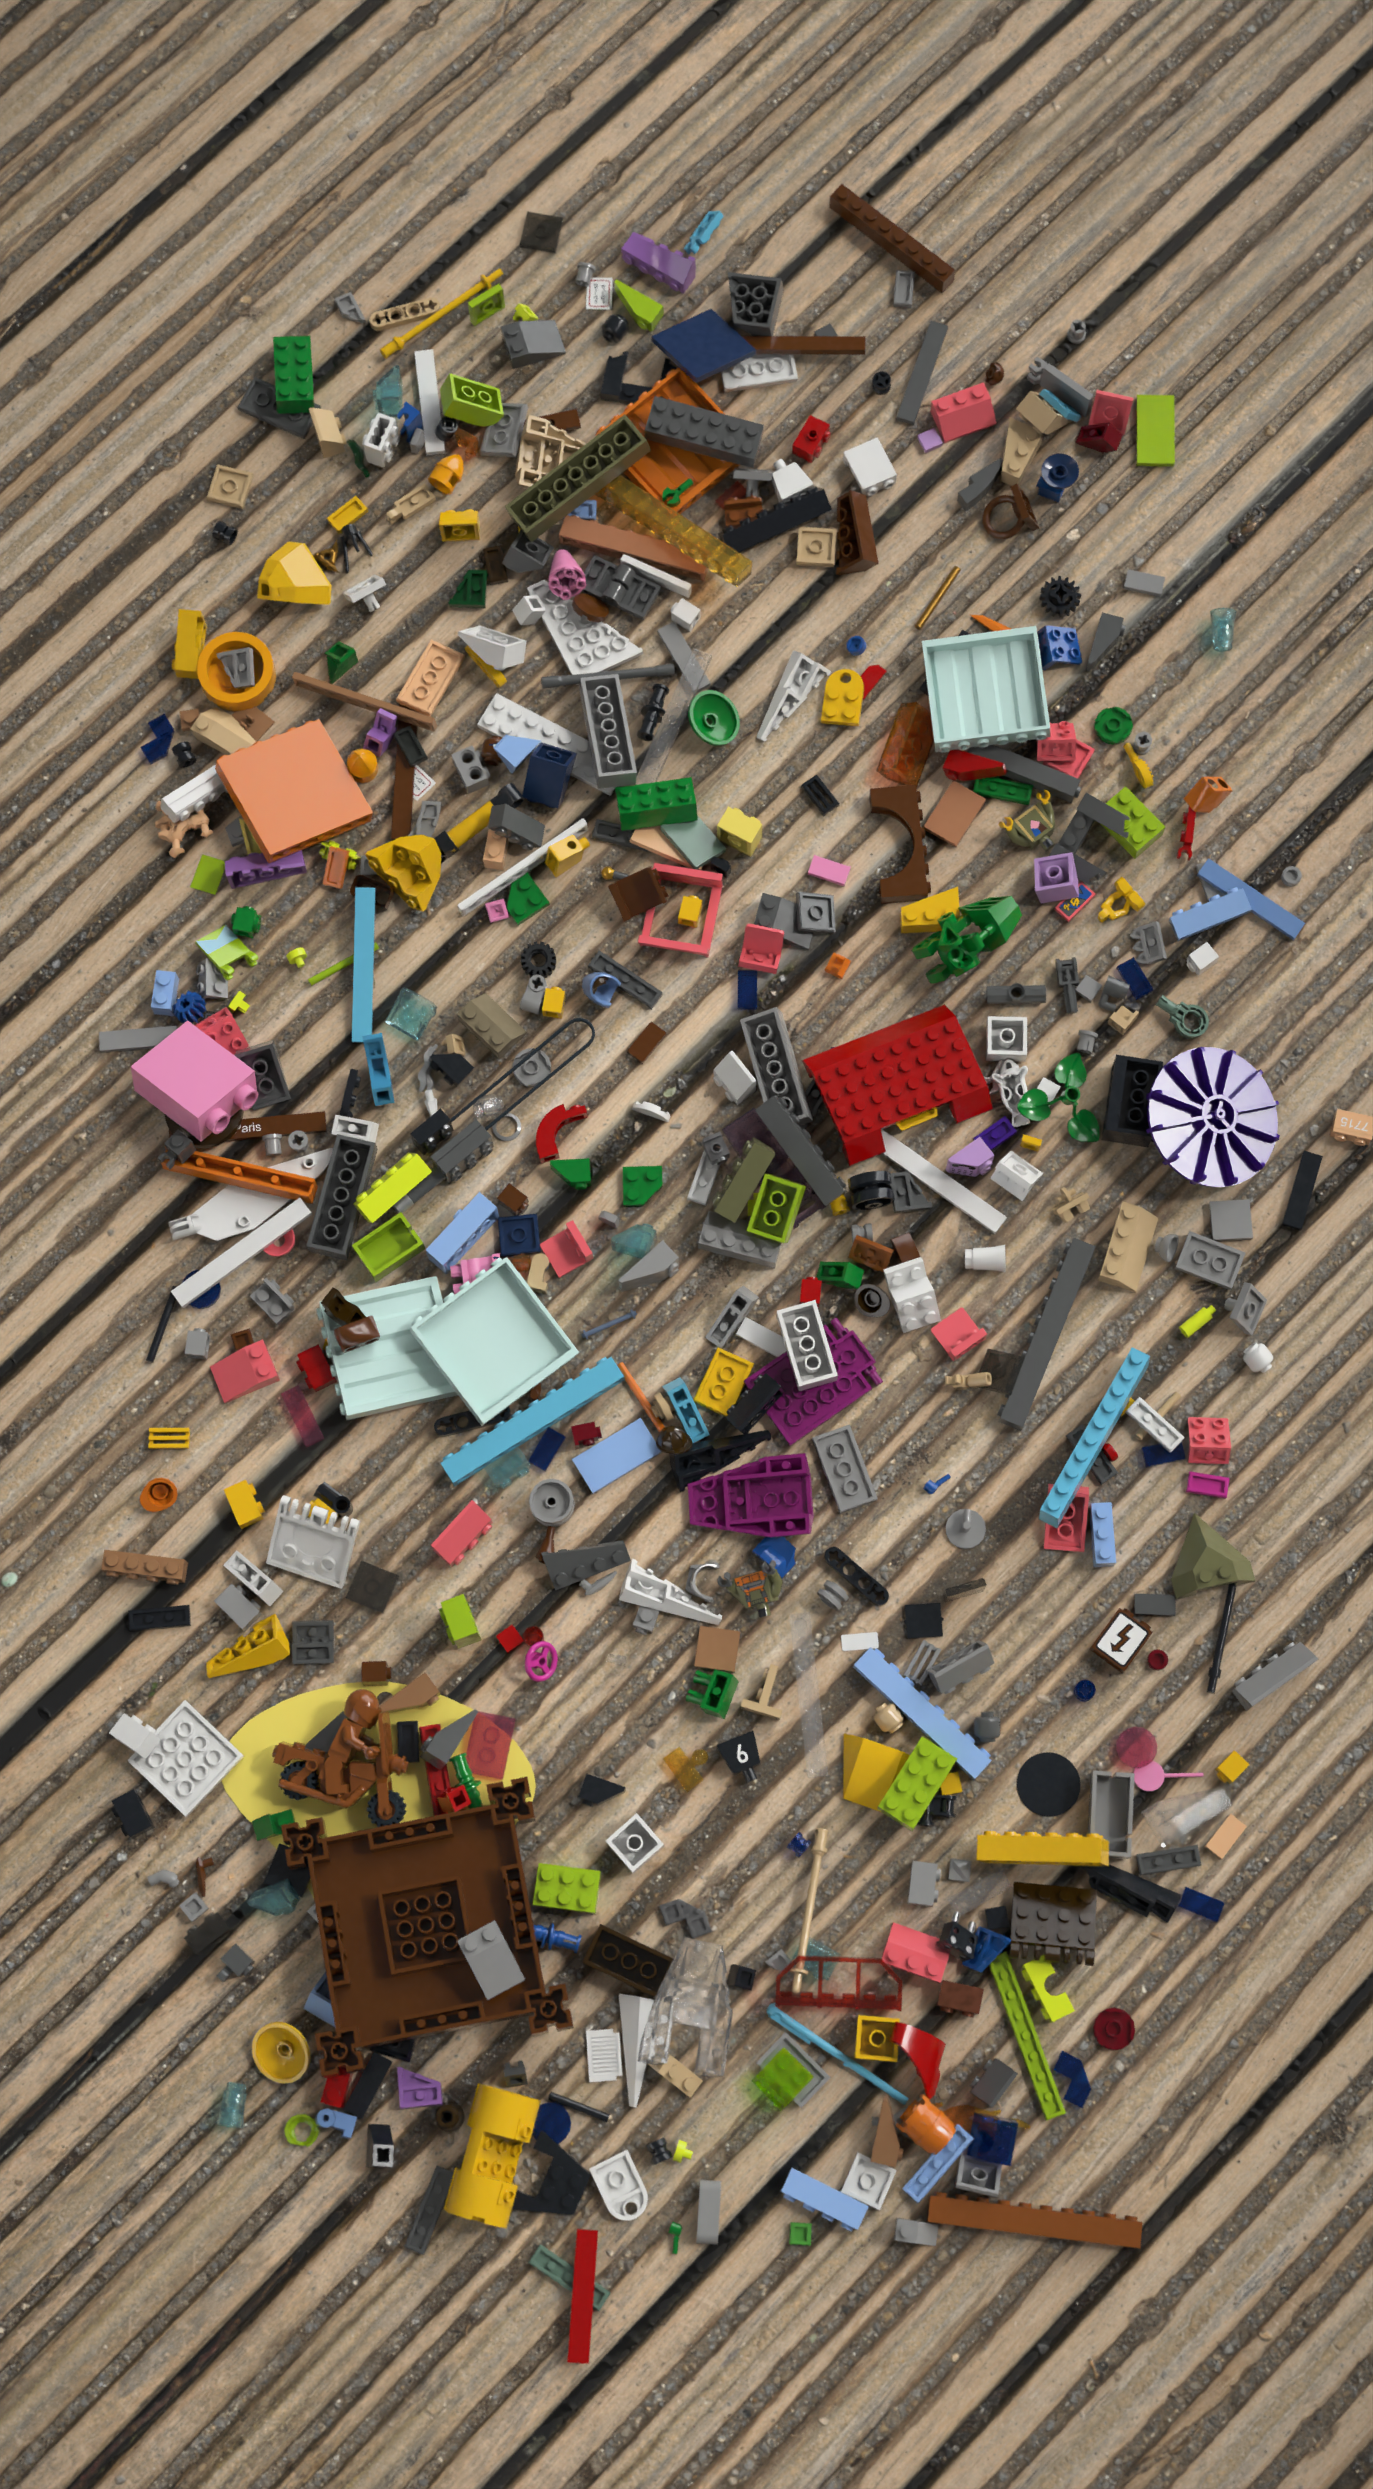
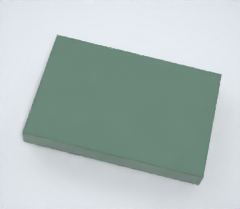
(694, 841)

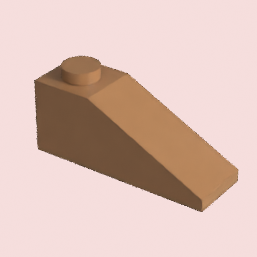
(414, 1695)
(886, 2143)

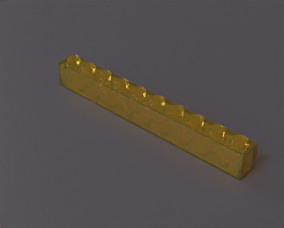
(677, 530)

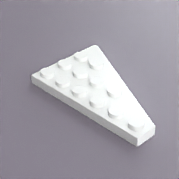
(582, 643)

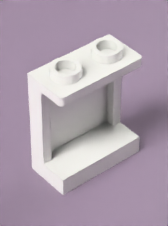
(870, 467)

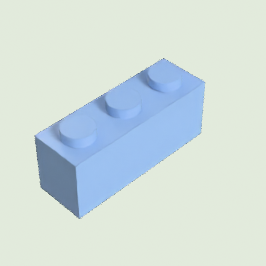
(1102, 1534)

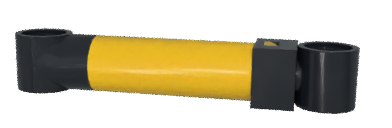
(451, 841)

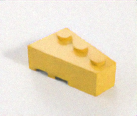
(923, 914)

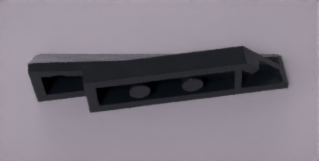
(1133, 1891)

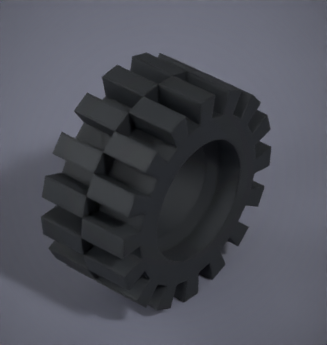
(535, 949)

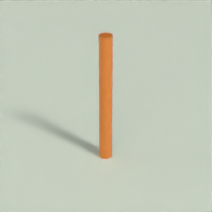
(640, 1396)

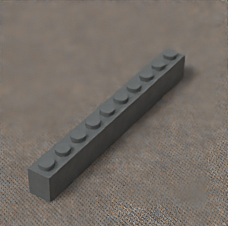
(1047, 1333)

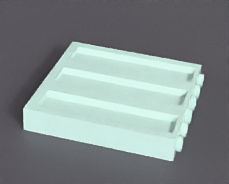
(986, 689)
(395, 1368)

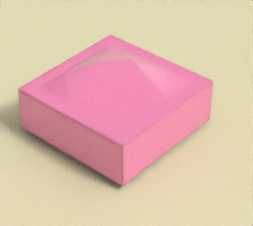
(496, 910)

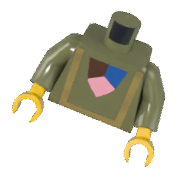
(1033, 826)

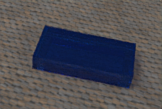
(1134, 976)
(747, 989)
(547, 1449)
(1158, 1455)
(1201, 1904)

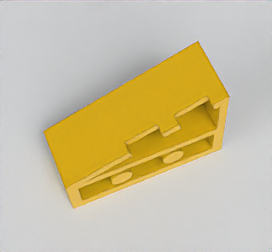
(189, 643)

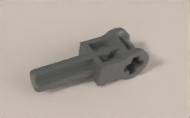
(1068, 978)

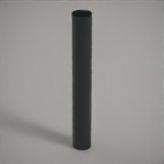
(579, 2107)

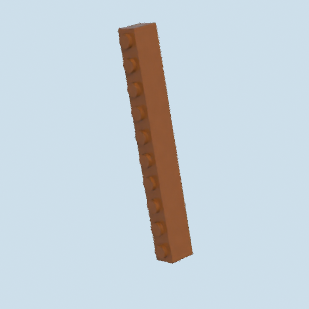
(1034, 2221)

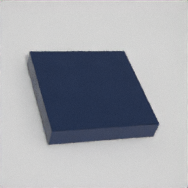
(519, 1235)

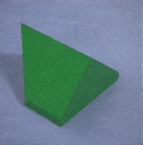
(340, 660)

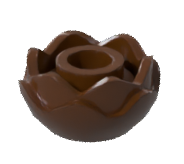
(994, 374)

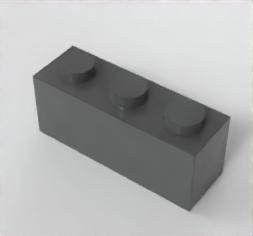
(516, 826)

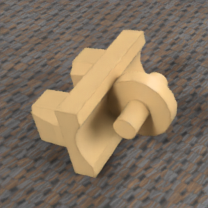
(1063, 1209)

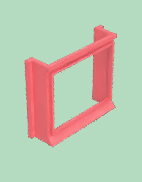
(693, 877)

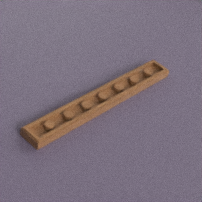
(364, 701)

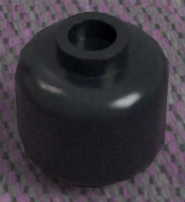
(615, 328)

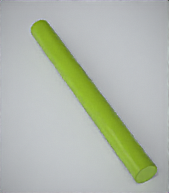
(335, 968)

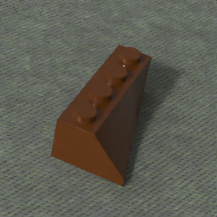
(855, 534)

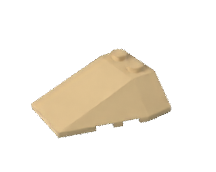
(541, 450)

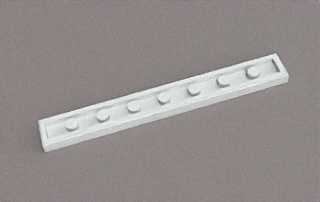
(517, 870)
(942, 1184)
(241, 1252)

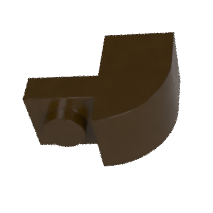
(339, 1309)

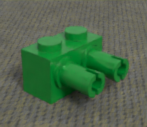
(718, 1695)

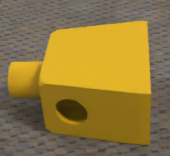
(565, 854)

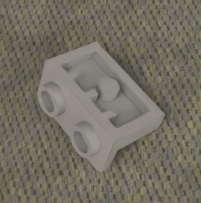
(273, 1301)

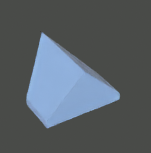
(515, 750)

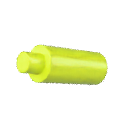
(1197, 1321)

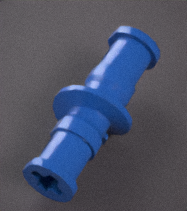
(556, 1938)

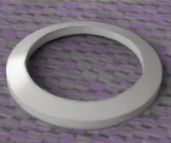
(510, 1137)

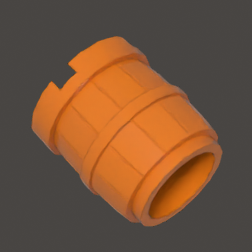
(926, 2125)

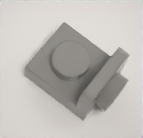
(645, 1620)

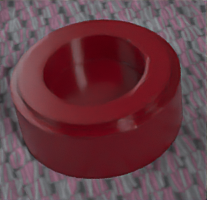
(1157, 1660)

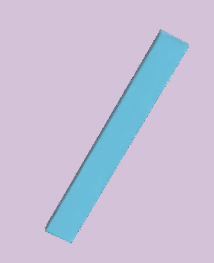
(363, 963)

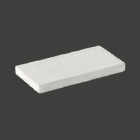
(760, 372)

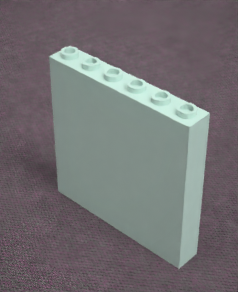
(493, 1340)

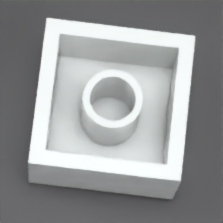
(1006, 1038)
(635, 1843)

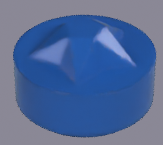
(856, 645)

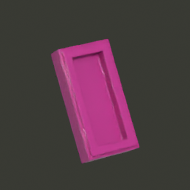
(1207, 1485)

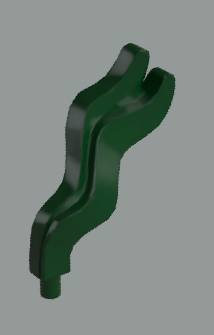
(359, 456)

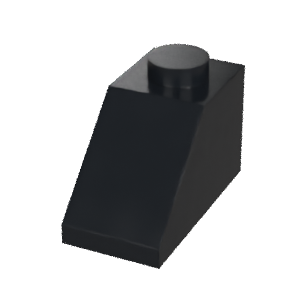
(598, 1791)

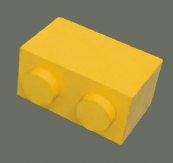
(244, 1503)

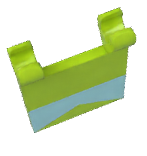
(225, 948)

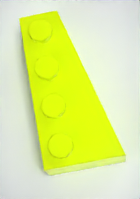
(391, 1186)

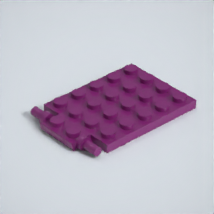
(803, 1411)

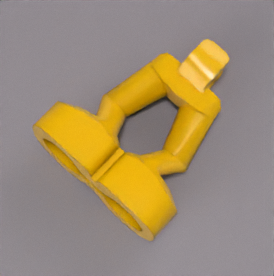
(1132, 900)

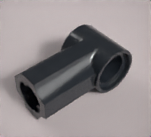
(333, 1499)

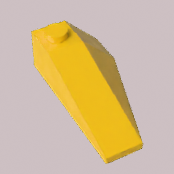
(259, 1648)

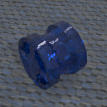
(1087, 1688)
(799, 1844)

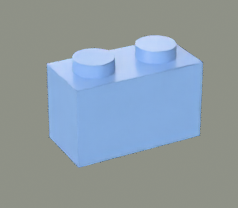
(164, 993)

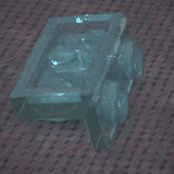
(818, 1949)

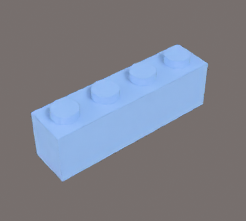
(1211, 914)
(825, 2199)

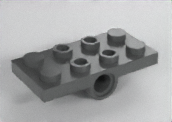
(620, 587)

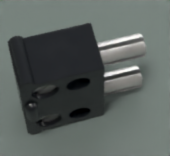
(957, 1939)

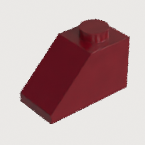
(1099, 437)

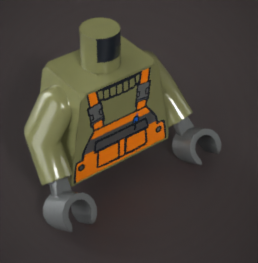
(755, 1588)

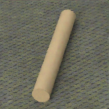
(1162, 1411)

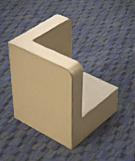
(1122, 1019)

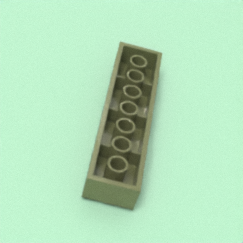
(578, 478)

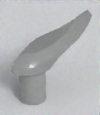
(598, 1585)

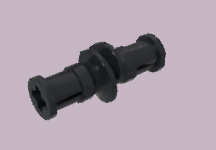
(653, 712)

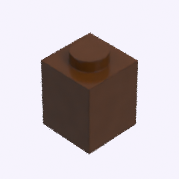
(513, 1200)
(376, 1673)

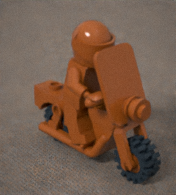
(345, 1781)

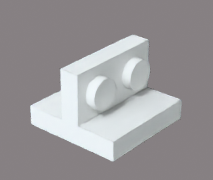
(1016, 1175)

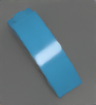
(378, 1069)

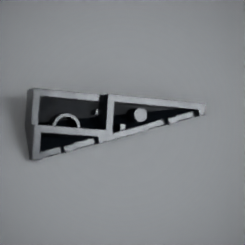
(712, 1456)

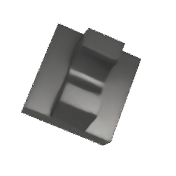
(515, 2076)

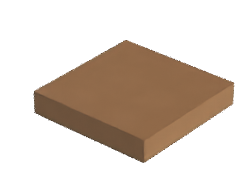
(717, 1649)

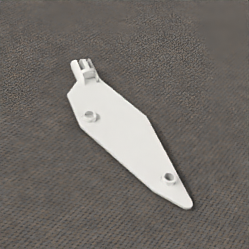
(242, 1209)

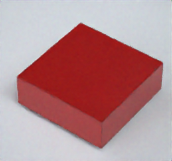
(510, 1638)

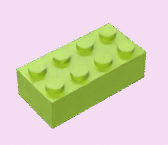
(917, 1783)

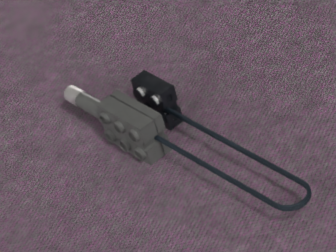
(472, 1142)

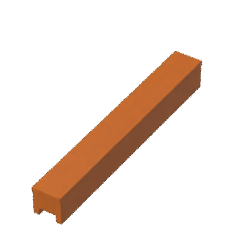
(246, 1176)

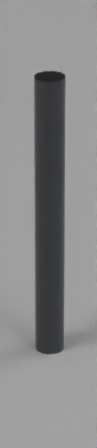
(161, 1327)

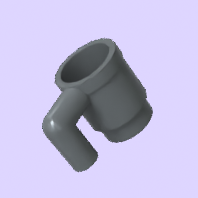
(1114, 988)

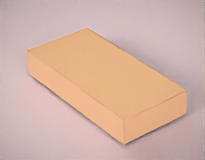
(1225, 1836)

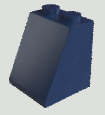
(548, 775)

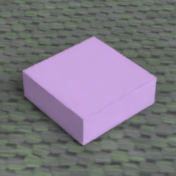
(929, 440)

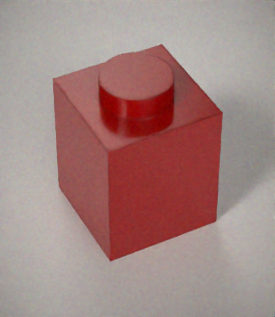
(810, 1290)

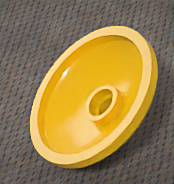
(274, 2058)

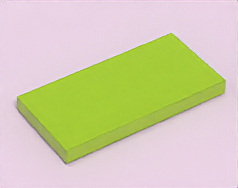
(1155, 430)

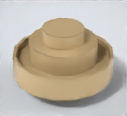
(662, 1407)

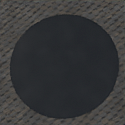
(1048, 1784)

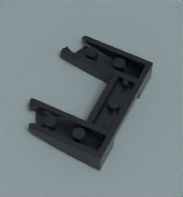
(613, 387)

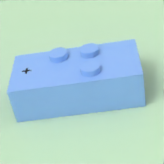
(462, 1232)

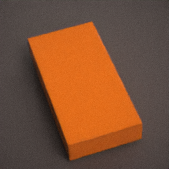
(336, 867)

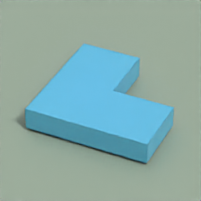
(1063, 408)

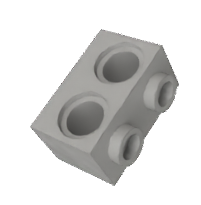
(467, 770)

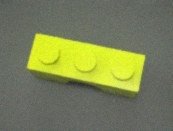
(1053, 2006)

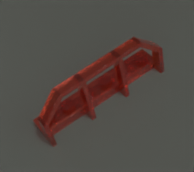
(847, 2000)

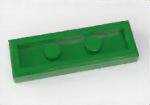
(1003, 790)

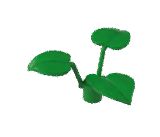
(1072, 1073)

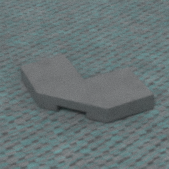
(680, 1910)

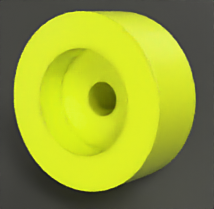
(297, 956)
(682, 2152)

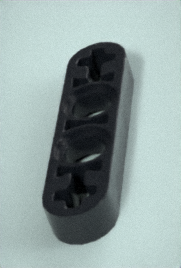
(472, 1422)
(856, 1576)

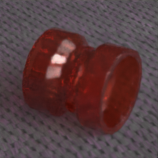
(532, 1635)

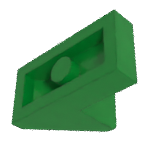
(270, 1825)

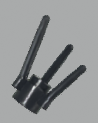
(351, 536)

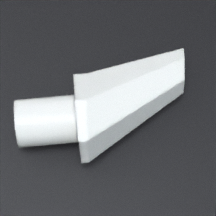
(430, 1102)

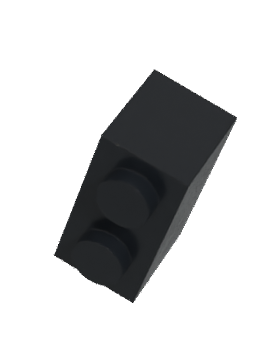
(132, 1814)

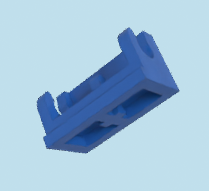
(412, 420)

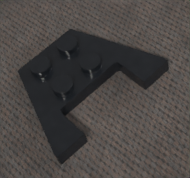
(562, 2184)

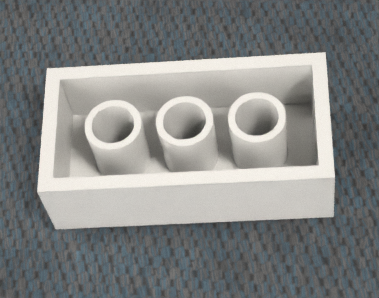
(807, 1345)

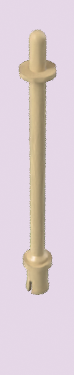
(818, 1850)

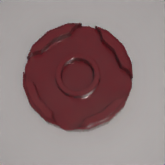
(1113, 2028)

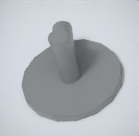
(965, 1528)

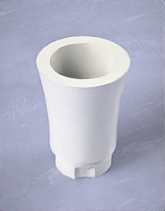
(986, 1258)

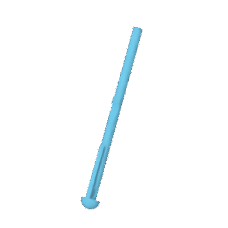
(808, 2036)

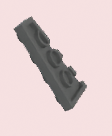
(578, 1564)

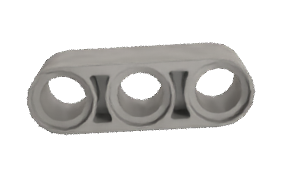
(708, 2212)

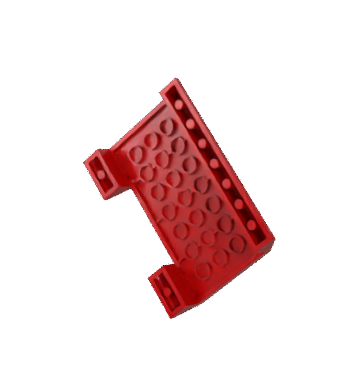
(897, 1077)

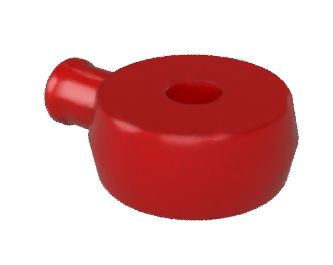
(1110, 1452)

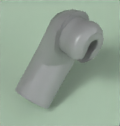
(164, 1876)

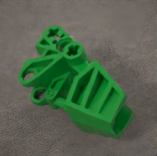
(958, 953)

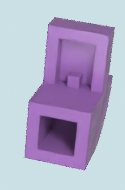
(381, 734)

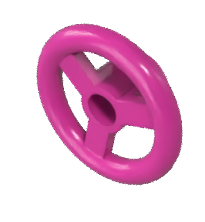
(539, 1660)

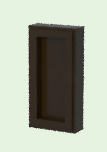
(495, 569)

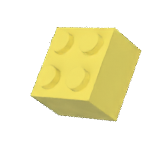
(739, 831)

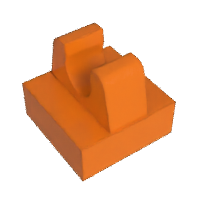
(837, 965)

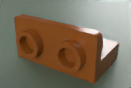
(737, 509)
(870, 1253)

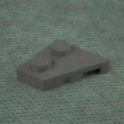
(907, 1194)

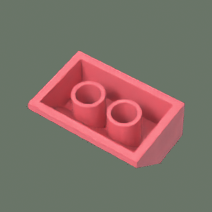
(963, 412)
(462, 1534)
(915, 1953)

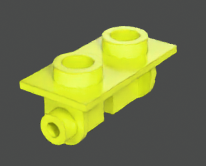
(352, 855)

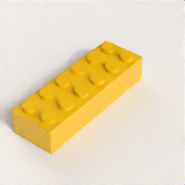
(1043, 1850)

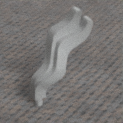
(425, 1073)

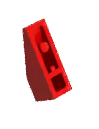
(968, 766)

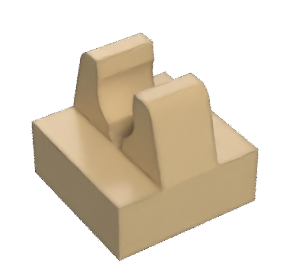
(454, 1044)

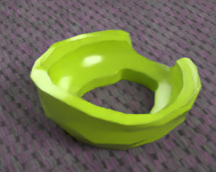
(290, 2130)

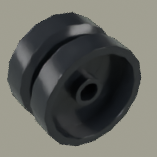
(871, 1190)

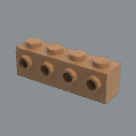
(144, 1566)

